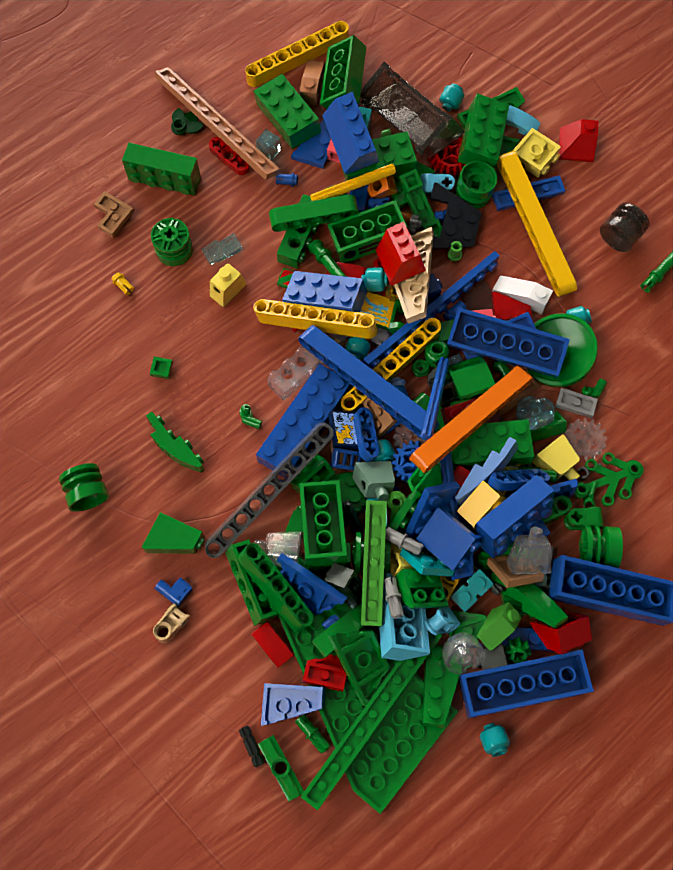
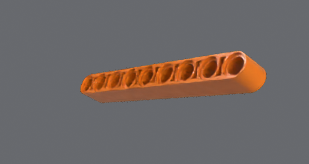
(470, 419)

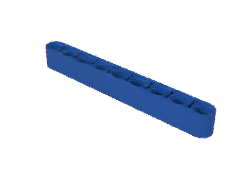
(364, 379)

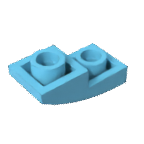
(521, 120)

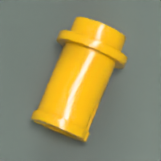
(119, 280)

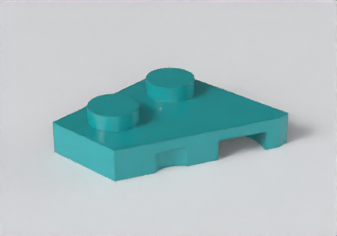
(426, 564)

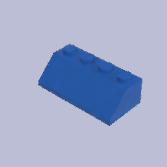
(349, 134)

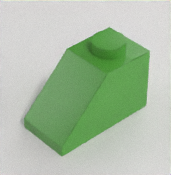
(499, 625)

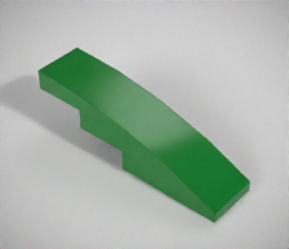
(535, 603)

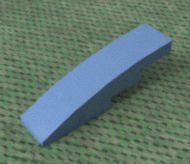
(494, 463)

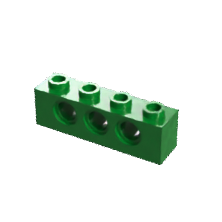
(294, 256)
(255, 600)

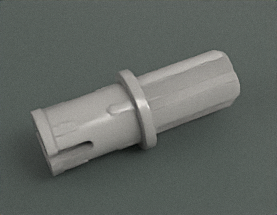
(403, 541)
(393, 597)

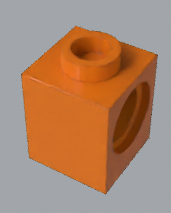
(388, 187)

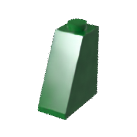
(172, 537)

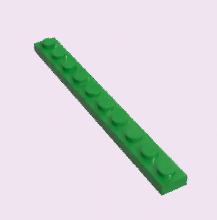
(363, 728)

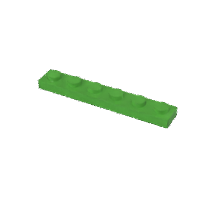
(373, 563)

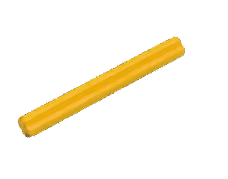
(354, 183)

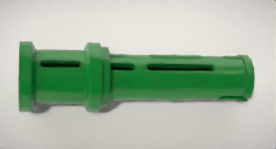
(324, 257)

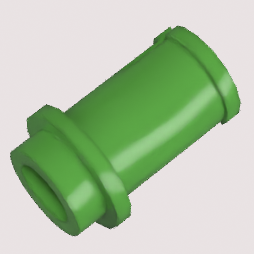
(455, 253)

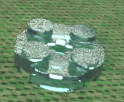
(543, 411)

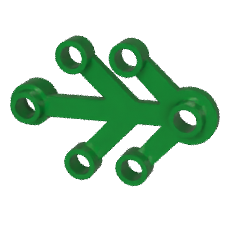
(611, 478)

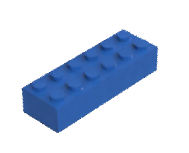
(508, 342)
(311, 406)
(611, 590)
(525, 684)

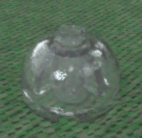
(462, 652)

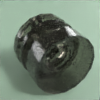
(624, 227)

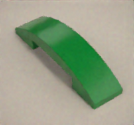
(418, 202)
(347, 623)

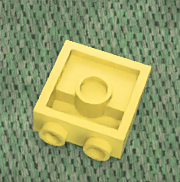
(537, 152)

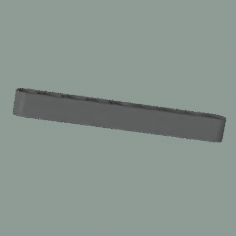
(266, 499)

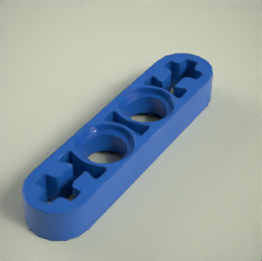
(514, 479)

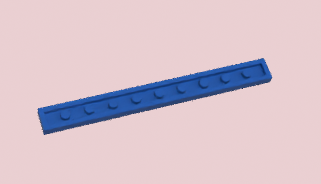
(437, 306)

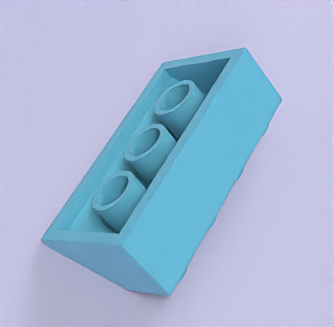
(404, 636)

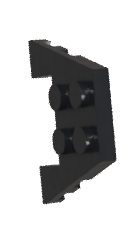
(459, 222)

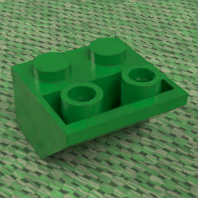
(470, 377)
(420, 590)

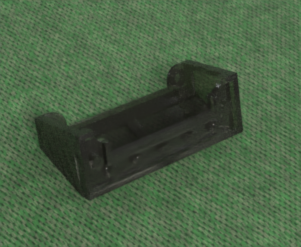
(409, 111)

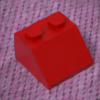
(566, 636)

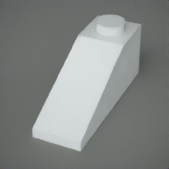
(524, 291)

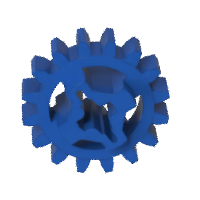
(403, 466)

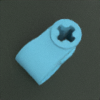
(429, 179)
(442, 622)

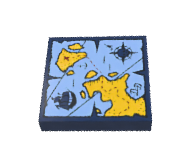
(344, 430)

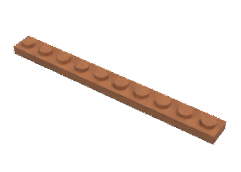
(217, 123)

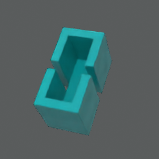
(466, 594)

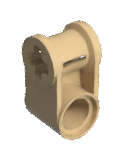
(171, 623)

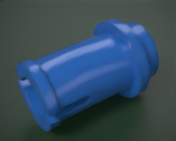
(287, 179)
(377, 201)
(451, 313)

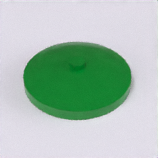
(580, 353)

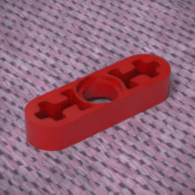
(231, 163)

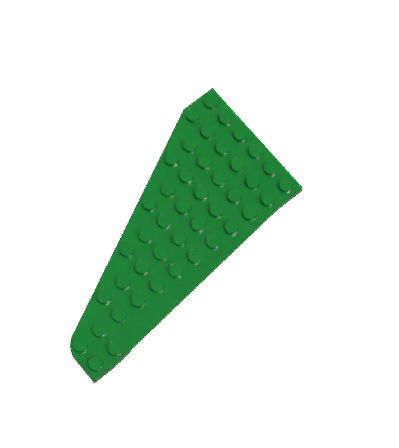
(398, 740)

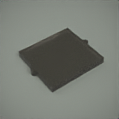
(478, 297)

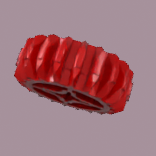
(448, 163)

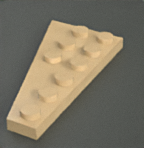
(414, 290)

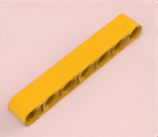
(295, 54)
(325, 319)
(395, 357)

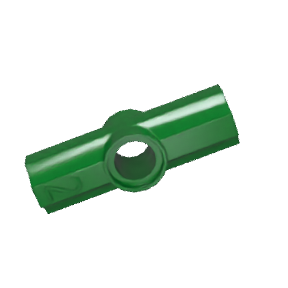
(288, 781)

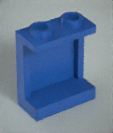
(449, 539)

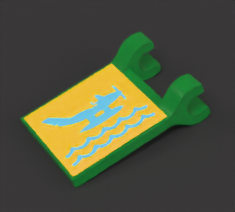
(383, 311)

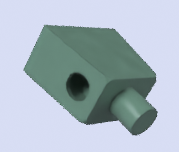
(374, 479)

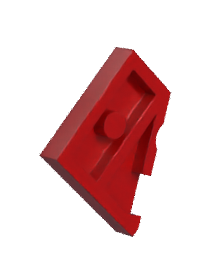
(508, 308)
(325, 673)

